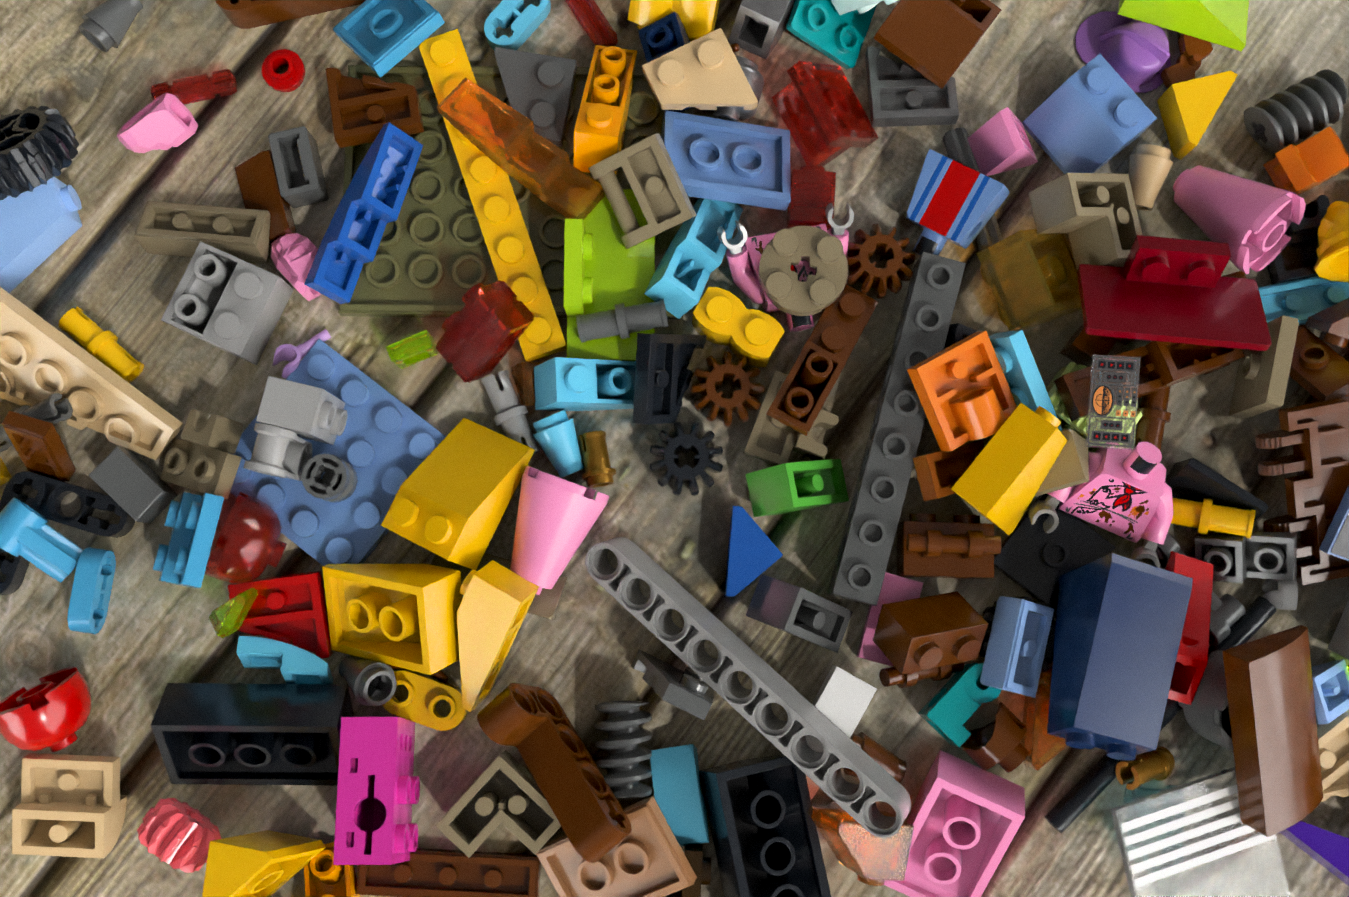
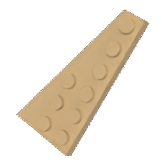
(44, 361)

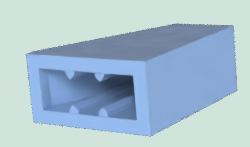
(35, 228)

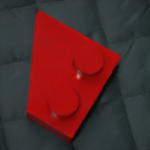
(289, 611)

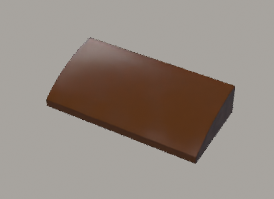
(1274, 730)

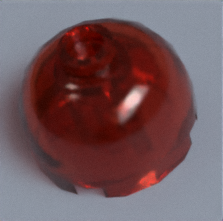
(246, 542)

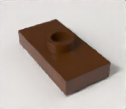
(1318, 367)
(39, 446)

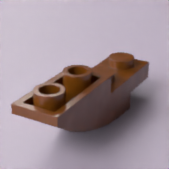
(822, 360)

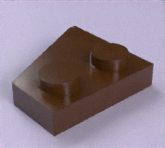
(367, 104)

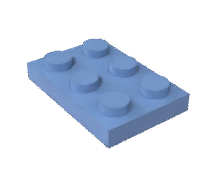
(729, 159)

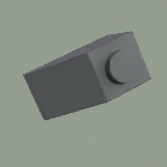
(799, 613)

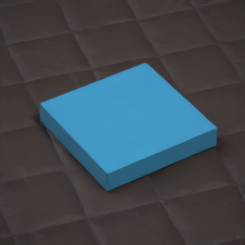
(387, 30)

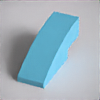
(693, 256)

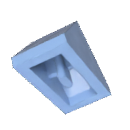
(1330, 690)

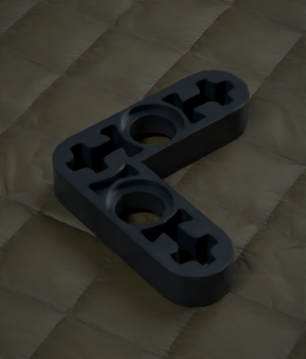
(48, 504)

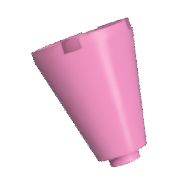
(1239, 213)
(551, 525)

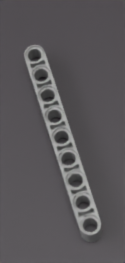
(768, 686)

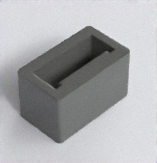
(298, 167)
(133, 485)

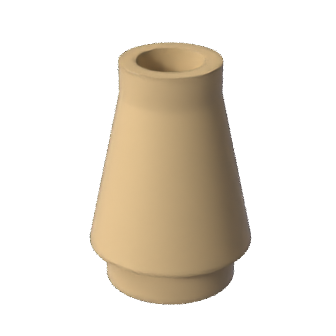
(1147, 173)

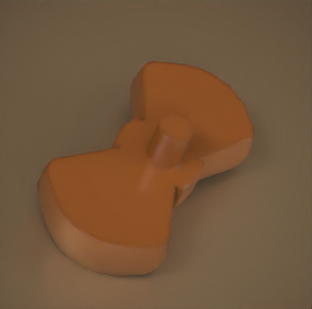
(1190, 58)

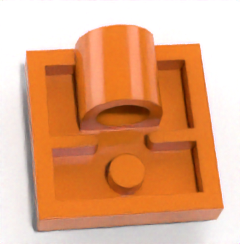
(963, 391)

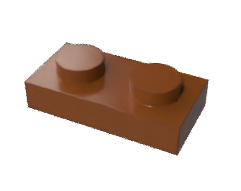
(942, 469)

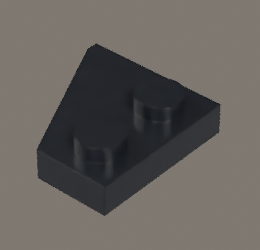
(662, 375)

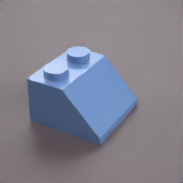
(1089, 119)

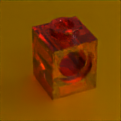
(810, 194)

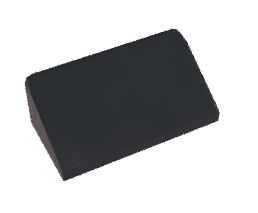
(1196, 481)

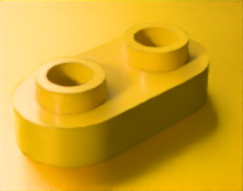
(422, 701)

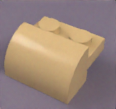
(68, 806)

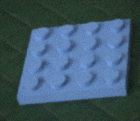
(380, 442)

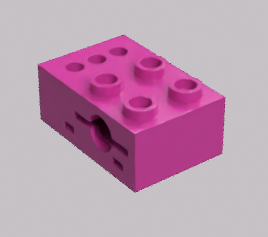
(376, 792)

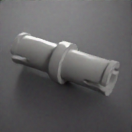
(509, 412)

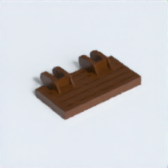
(1322, 451)

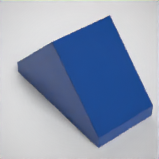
(748, 552)

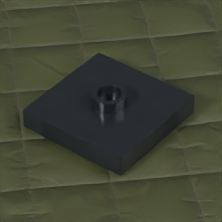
(1039, 558)

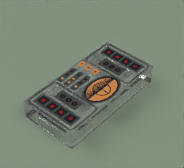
(1112, 402)

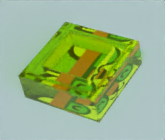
(412, 349)

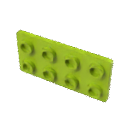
(604, 274)

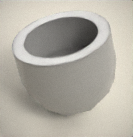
(1281, 593)

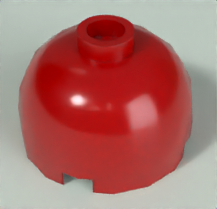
(47, 712)

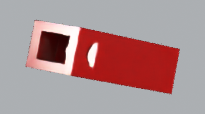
(1194, 642)

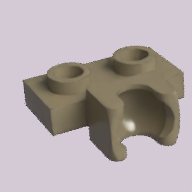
(774, 440)
(205, 458)

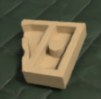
(700, 76)

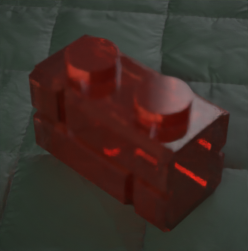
(483, 330)

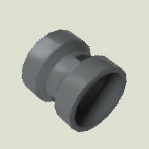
(337, 482)

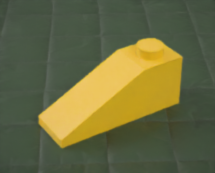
(487, 626)

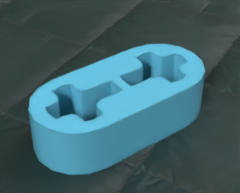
(522, 27)

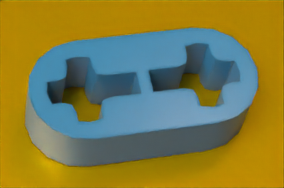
(91, 590)

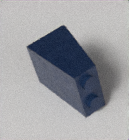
(1115, 654)

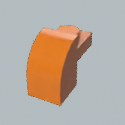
(1308, 163)

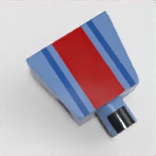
(952, 203)

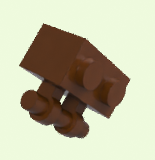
(946, 548)
(928, 638)

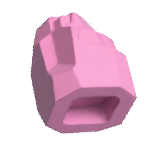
(158, 126)
(293, 258)

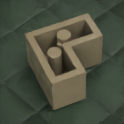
(1095, 213)
(500, 795)

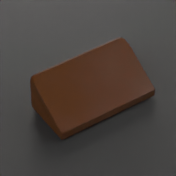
(261, 192)

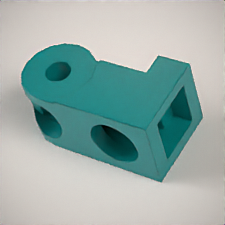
(957, 703)

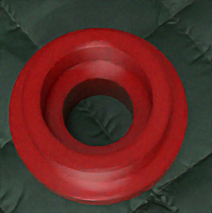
(291, 78)

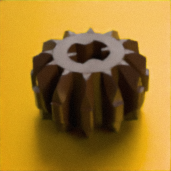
(888, 248)
(714, 381)

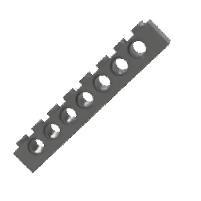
(894, 433)

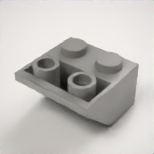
(228, 303)

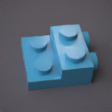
(191, 539)

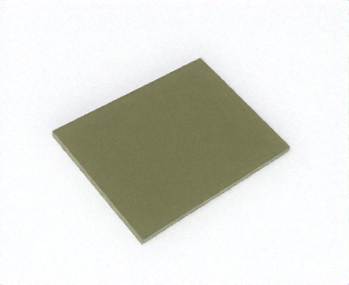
(437, 242)

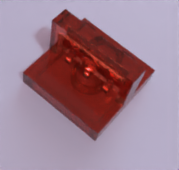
(822, 112)

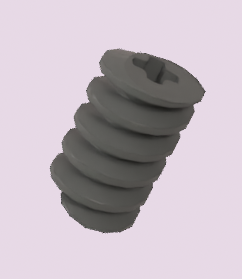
(1297, 111)
(624, 748)

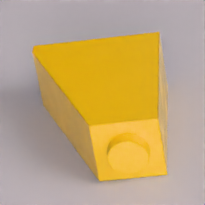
(1012, 466)

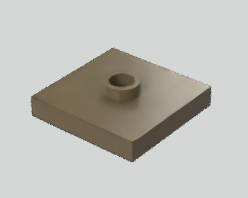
(1265, 374)

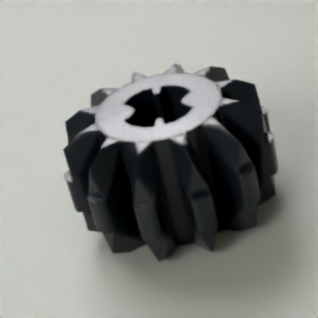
(686, 444)

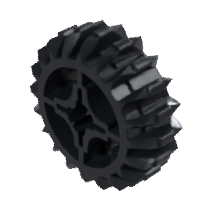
(33, 148)

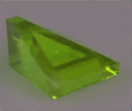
(230, 615)

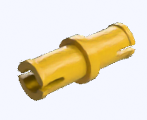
(100, 344)
(1213, 517)

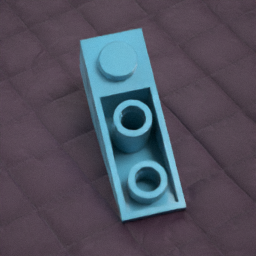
(584, 384)

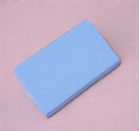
(1016, 646)

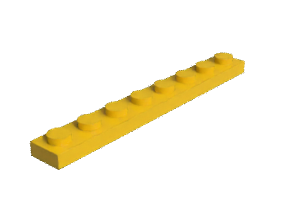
(495, 206)

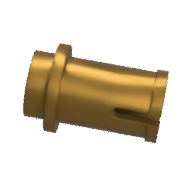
(596, 459)
(1146, 767)

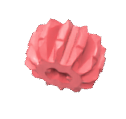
(178, 834)

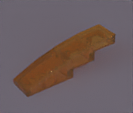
(521, 152)

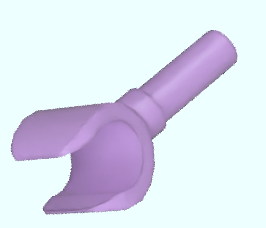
(295, 353)

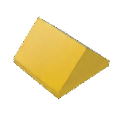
(256, 863)

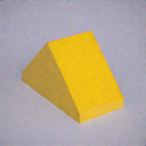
(1190, 107)

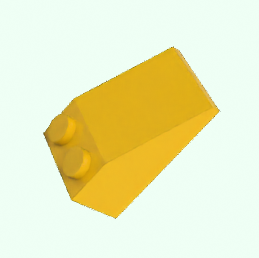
(459, 493)
(394, 613)

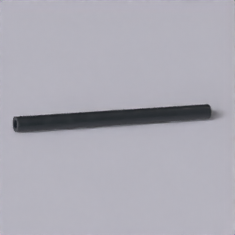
(1104, 770)

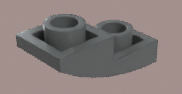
(1237, 557)

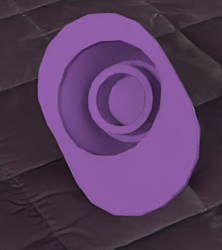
(1129, 45)

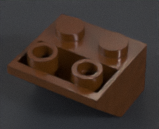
(936, 34)

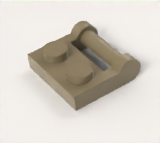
(653, 184)

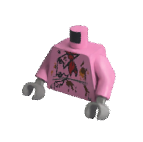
(745, 256)
(1122, 496)

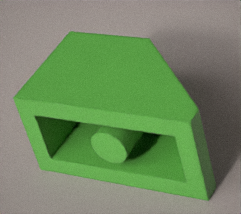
(796, 487)

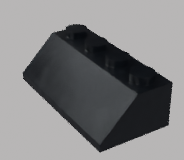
(251, 733)
(764, 829)

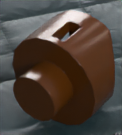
(998, 742)

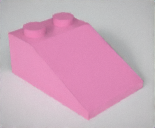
(960, 829)

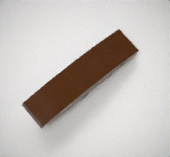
(1160, 367)

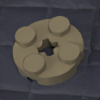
(782, 284)

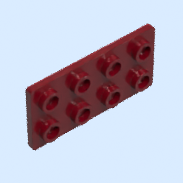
(1173, 295)

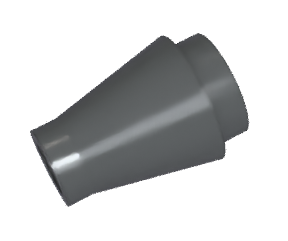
(109, 22)
(369, 680)

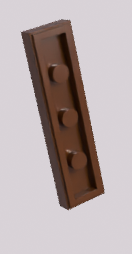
(453, 875)

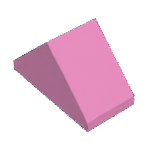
(1001, 144)

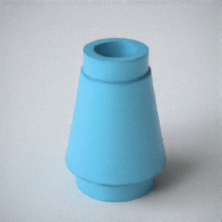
(559, 442)

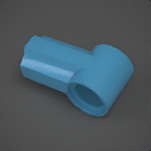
(28, 535)

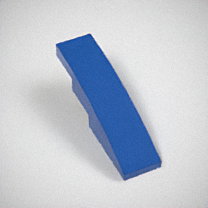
(363, 212)

